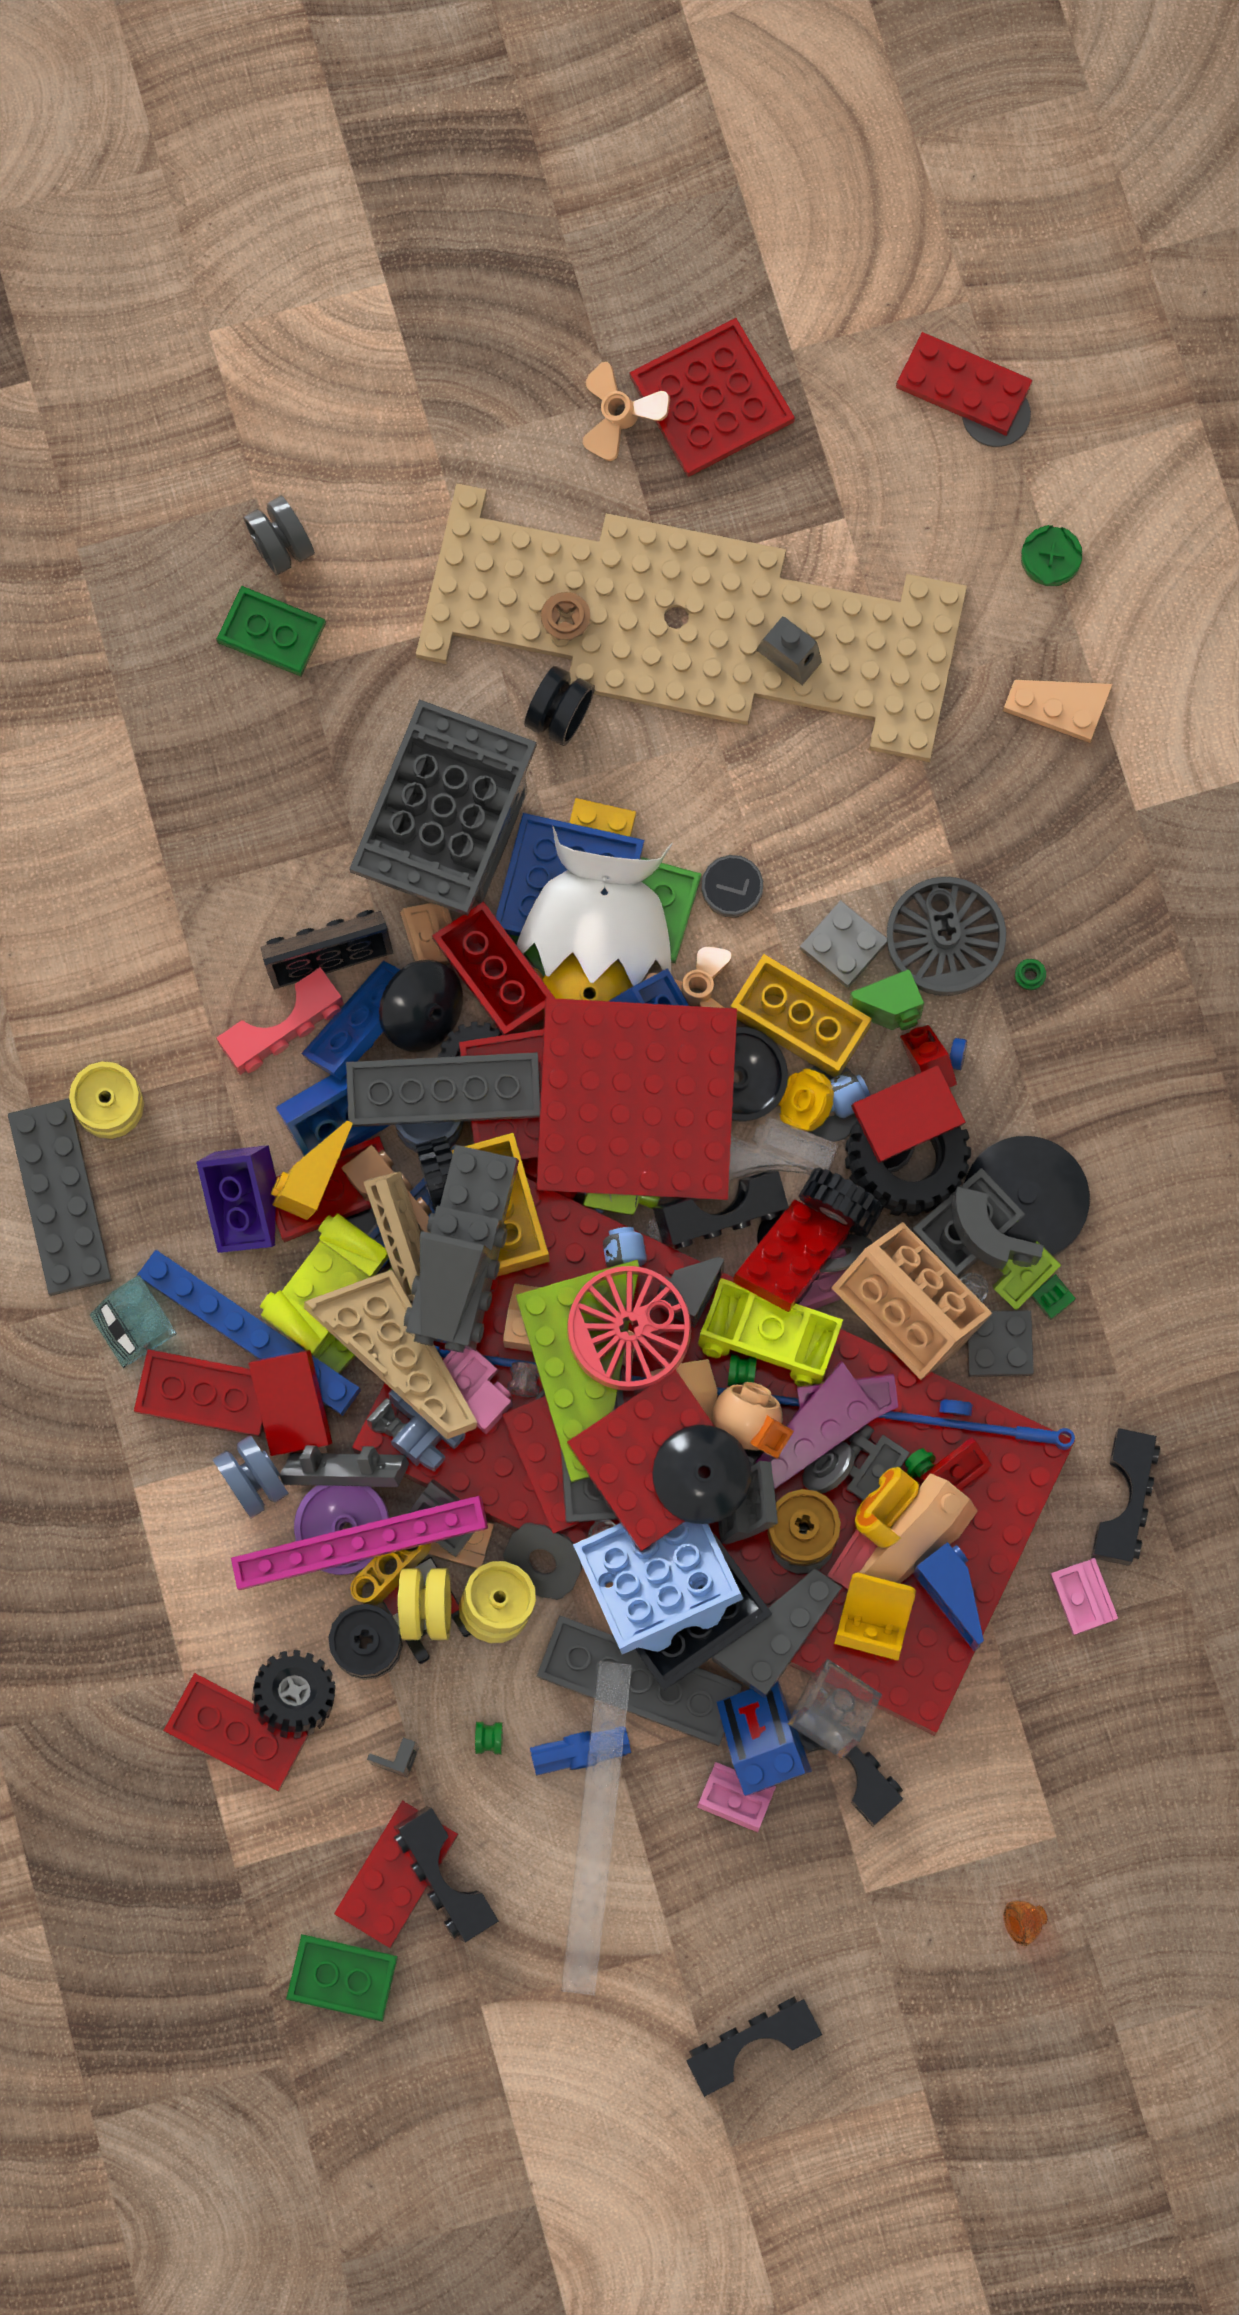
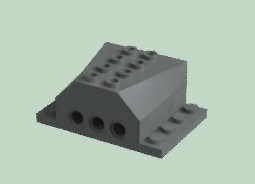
(446, 809)

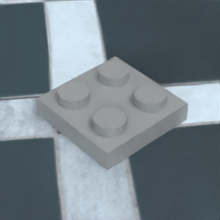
(843, 944)

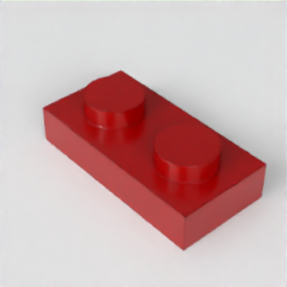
(961, 1465)

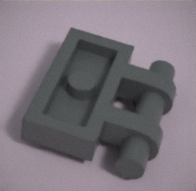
(881, 1457)

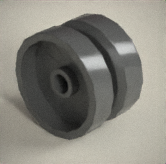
(275, 537)

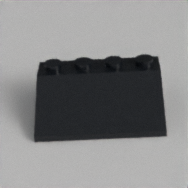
(331, 948)
(696, 1645)

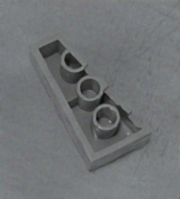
(769, 1648)

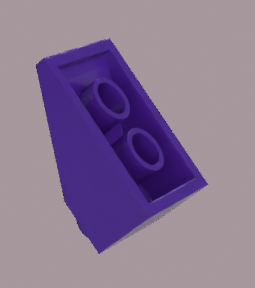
(239, 1197)

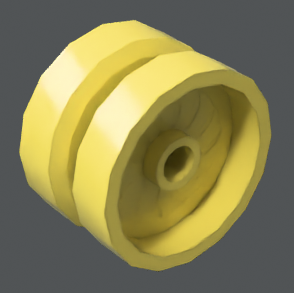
(98, 1083)
(497, 1602)
(423, 1604)

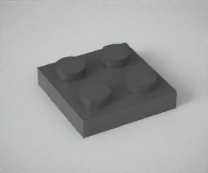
(1002, 1346)

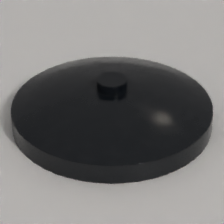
(1043, 1184)

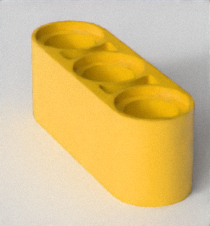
(384, 1583)

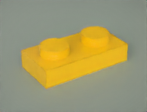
(603, 817)

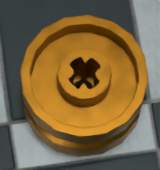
(804, 1508)

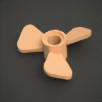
(605, 436)
(709, 964)

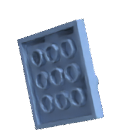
(659, 1587)

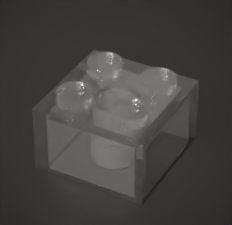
(834, 1709)

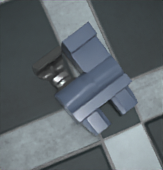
(413, 1439)

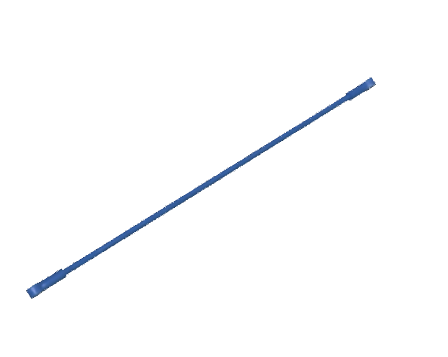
(1019, 1432)

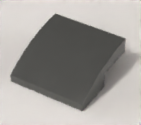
(757, 1510)

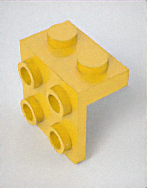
(875, 1615)

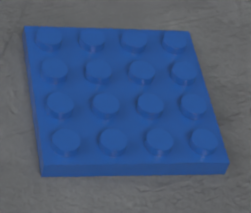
(537, 862)

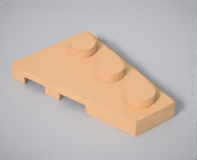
(1061, 706)

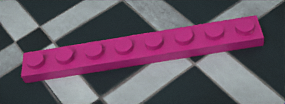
(359, 1543)

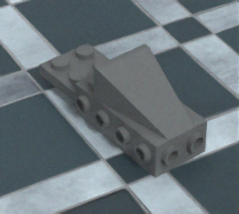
(462, 1251)

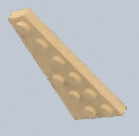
(371, 1325)

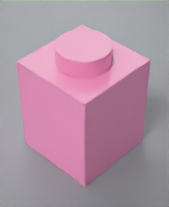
(489, 1404)

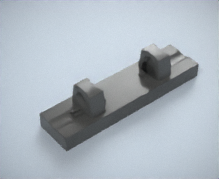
(344, 1469)

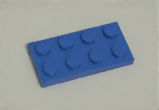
(353, 1028)

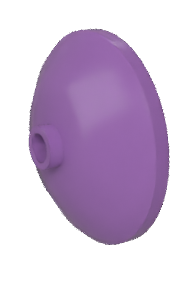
(330, 1508)

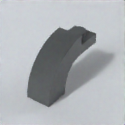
(981, 1236)

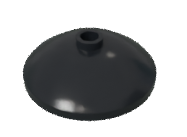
(410, 1001)
(761, 1075)
(681, 1487)

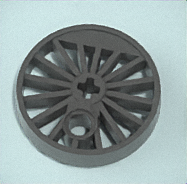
(949, 920)

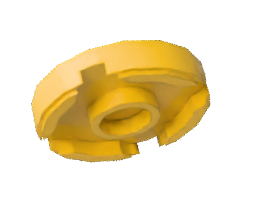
(806, 1100)

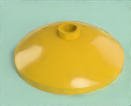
(570, 981)

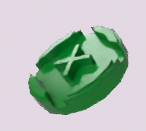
(1051, 555)

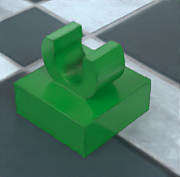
(1053, 1297)

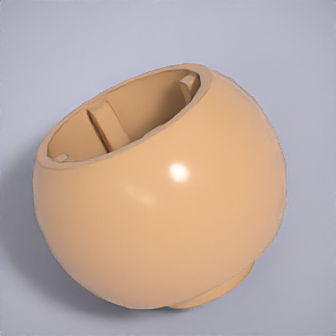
(743, 1411)

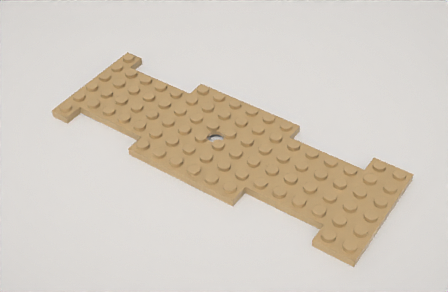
(876, 653)

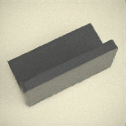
(403, 1761)

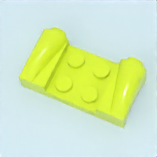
(338, 1260)
(753, 1326)

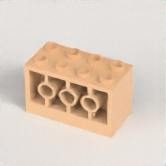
(911, 1300)

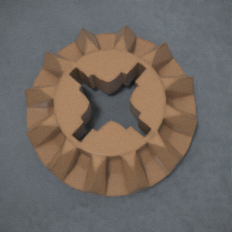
(567, 603)

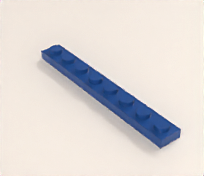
(239, 1325)

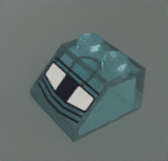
(132, 1321)

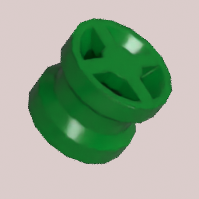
(741, 1370)
(489, 1738)

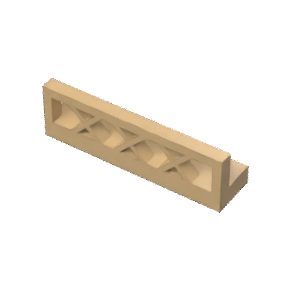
(403, 1229)

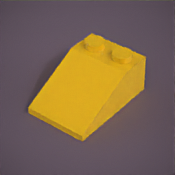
(304, 1184)

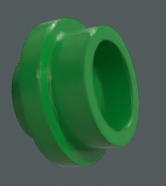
(1030, 965)
(919, 1463)

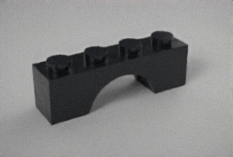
(756, 1197)
(1132, 1457)
(873, 1793)
(423, 1839)
(790, 2026)

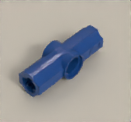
(567, 1753)

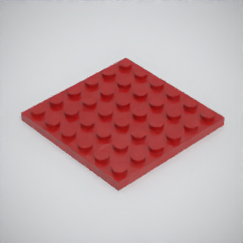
(636, 1099)

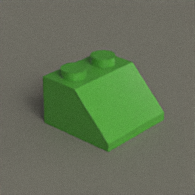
(890, 1001)

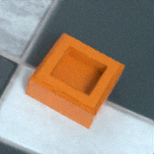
(772, 1437)

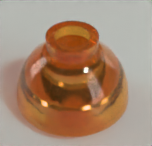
(1024, 1921)

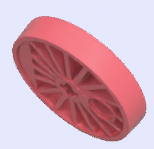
(583, 1346)

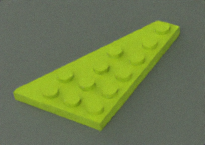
(571, 1394)

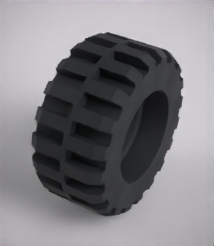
(903, 1195)

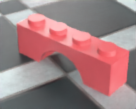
(249, 1044)

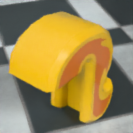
(885, 1506)

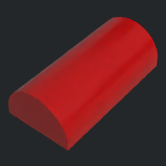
(494, 970)

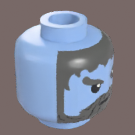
(847, 1091)
(624, 1246)

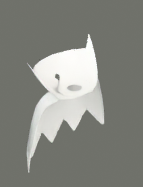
(599, 927)

